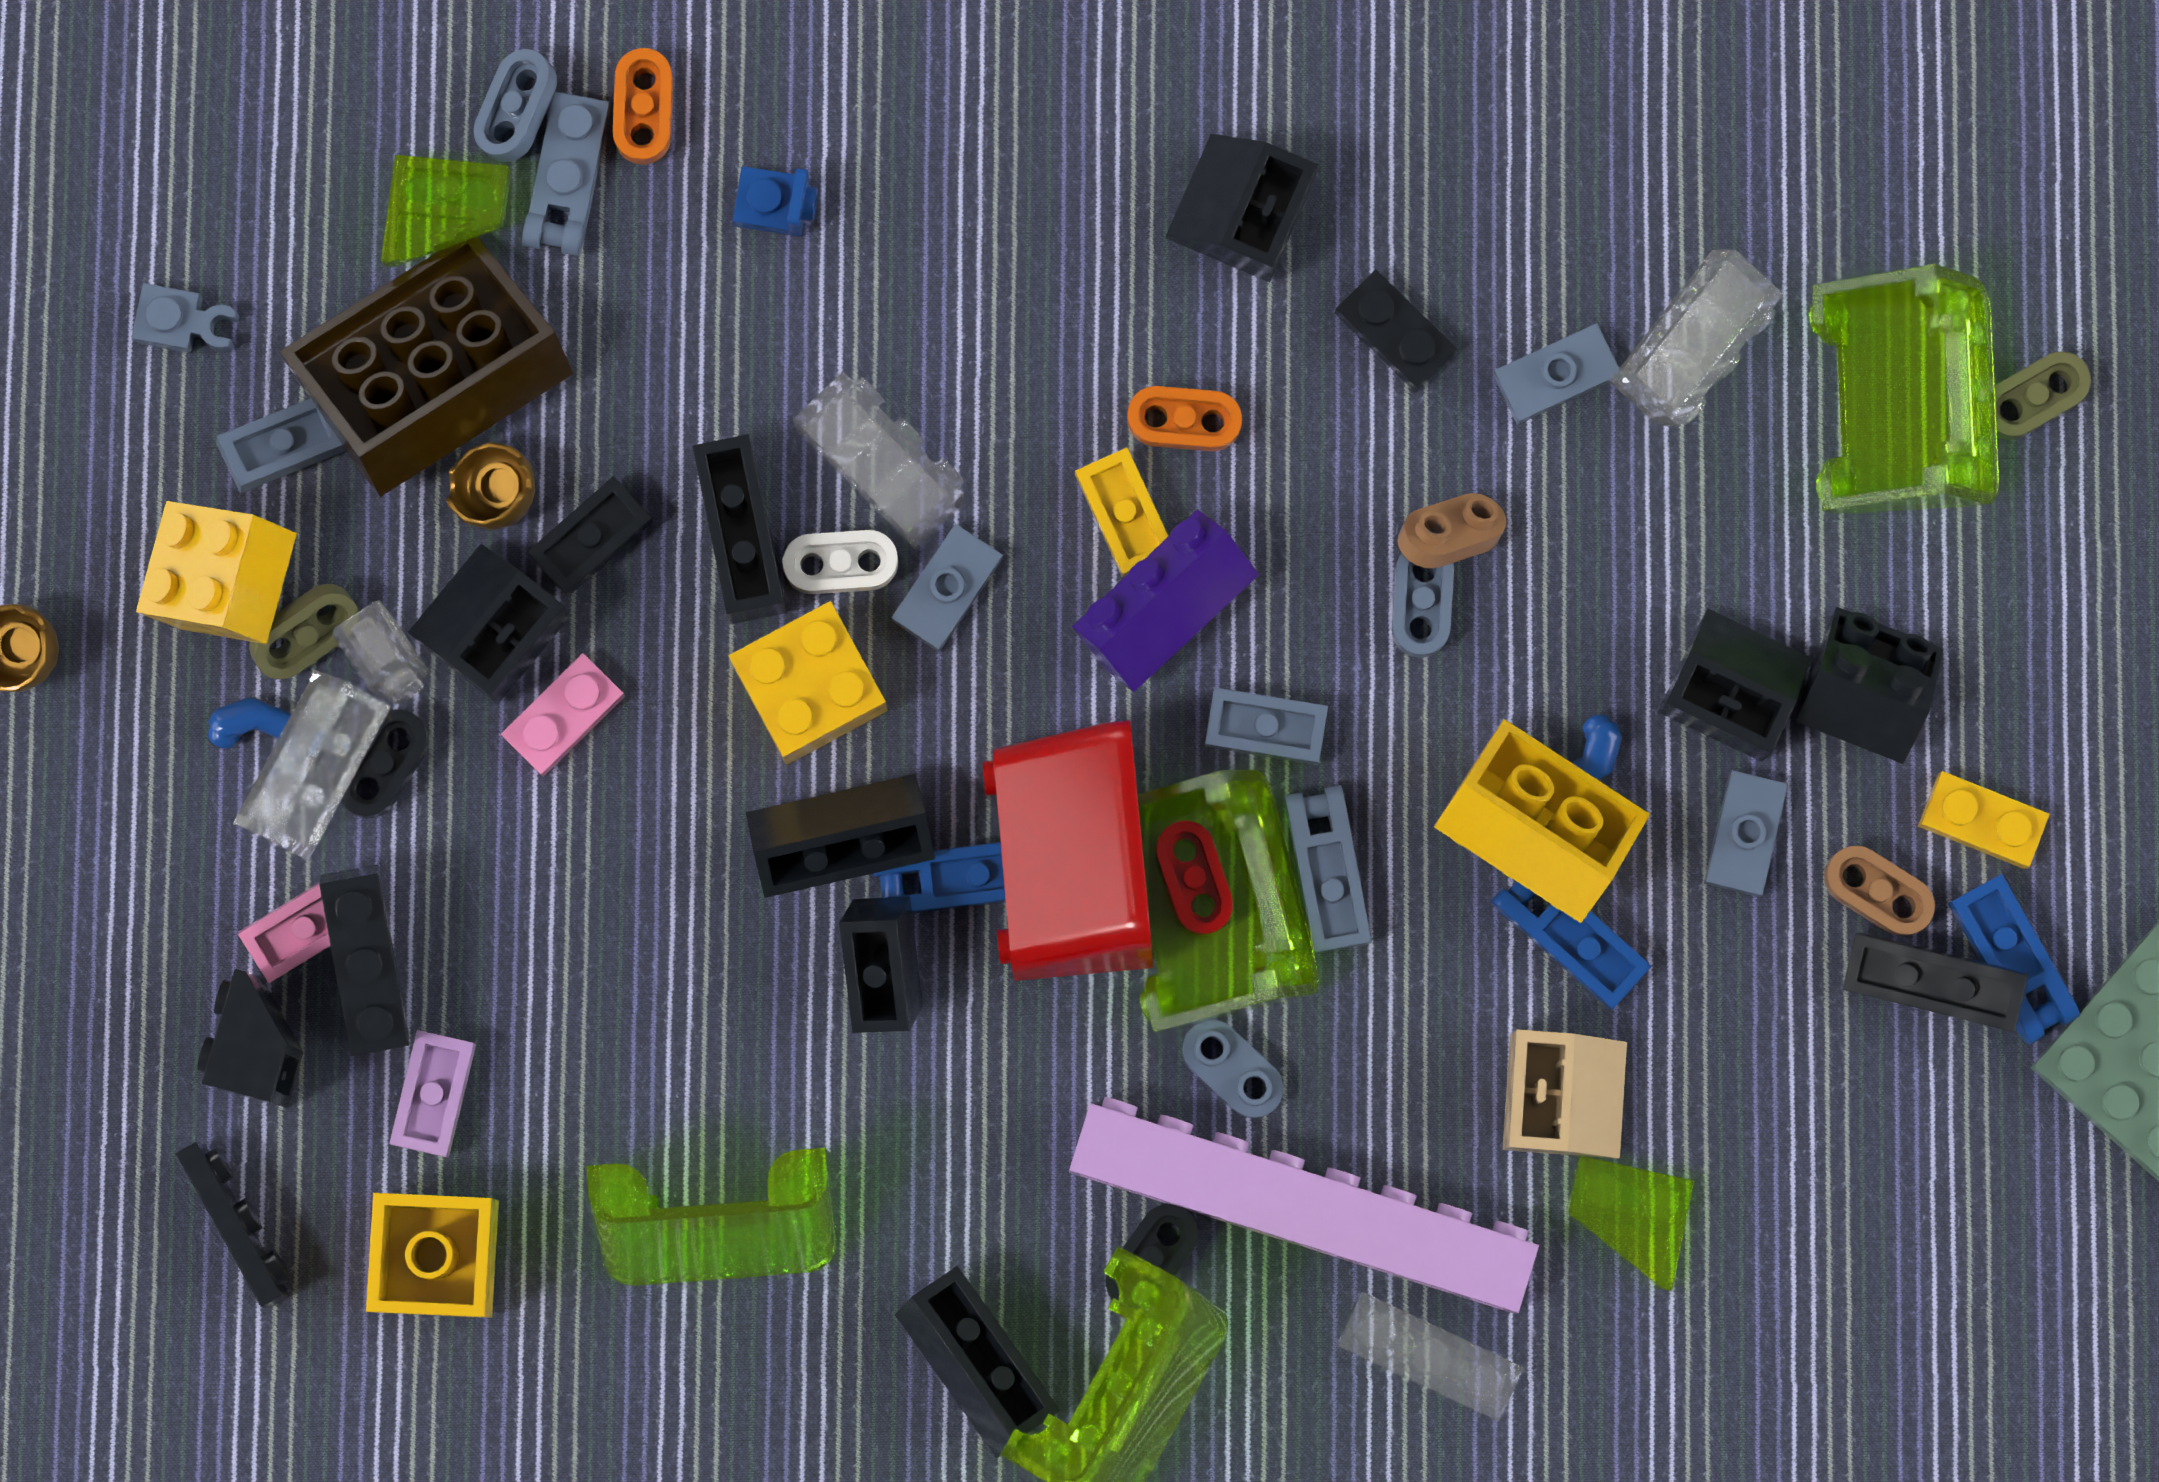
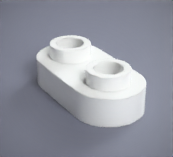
(840, 560)

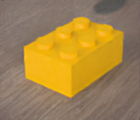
(1542, 821)

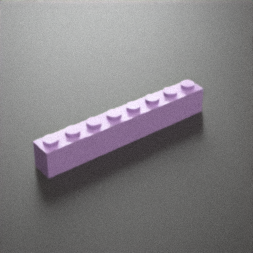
(1305, 1208)

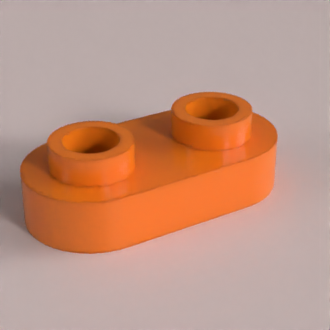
(643, 108)
(1184, 416)

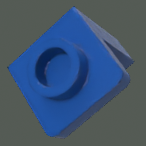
(774, 201)

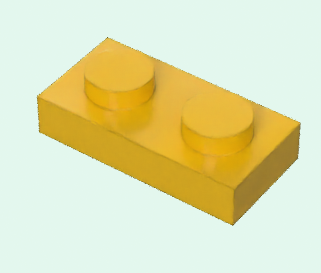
(1122, 508)
(1983, 820)

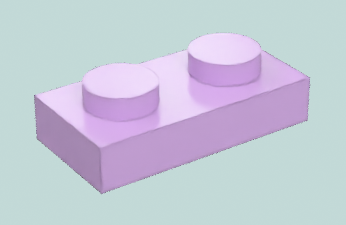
(432, 1093)

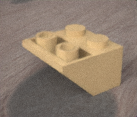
(1564, 1094)

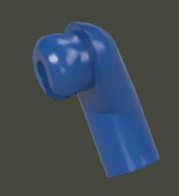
(243, 716)
(1601, 746)

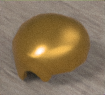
(491, 486)
(26, 648)

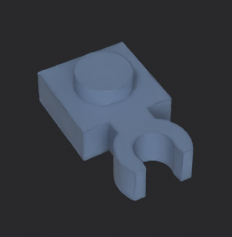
(173, 318)

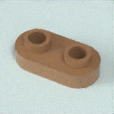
(1463, 529)
(1879, 888)

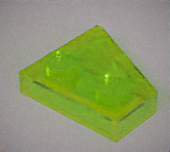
(441, 205)
(1633, 1213)

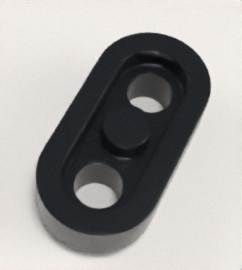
(387, 766)
(1146, 1245)

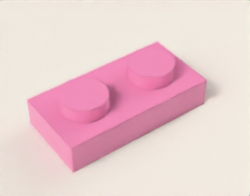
(563, 714)
(288, 934)

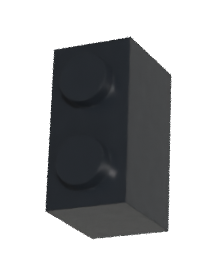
(881, 964)

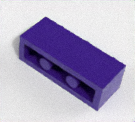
(1165, 600)

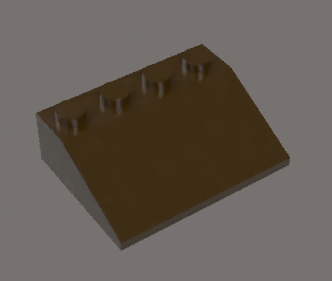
(427, 363)

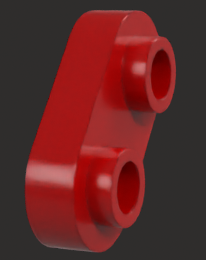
(1194, 878)

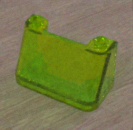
(1910, 391)
(1265, 946)
(716, 1241)
(1139, 1386)

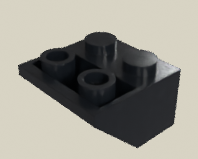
(1243, 203)
(490, 623)
(1736, 685)
(1870, 685)
(253, 1044)

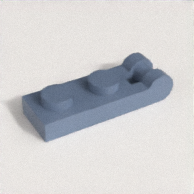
(567, 172)
(1328, 871)

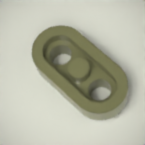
(2033, 396)
(305, 632)

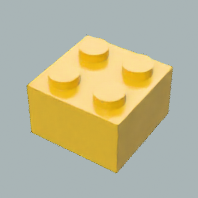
(216, 572)
(808, 682)
(432, 1255)

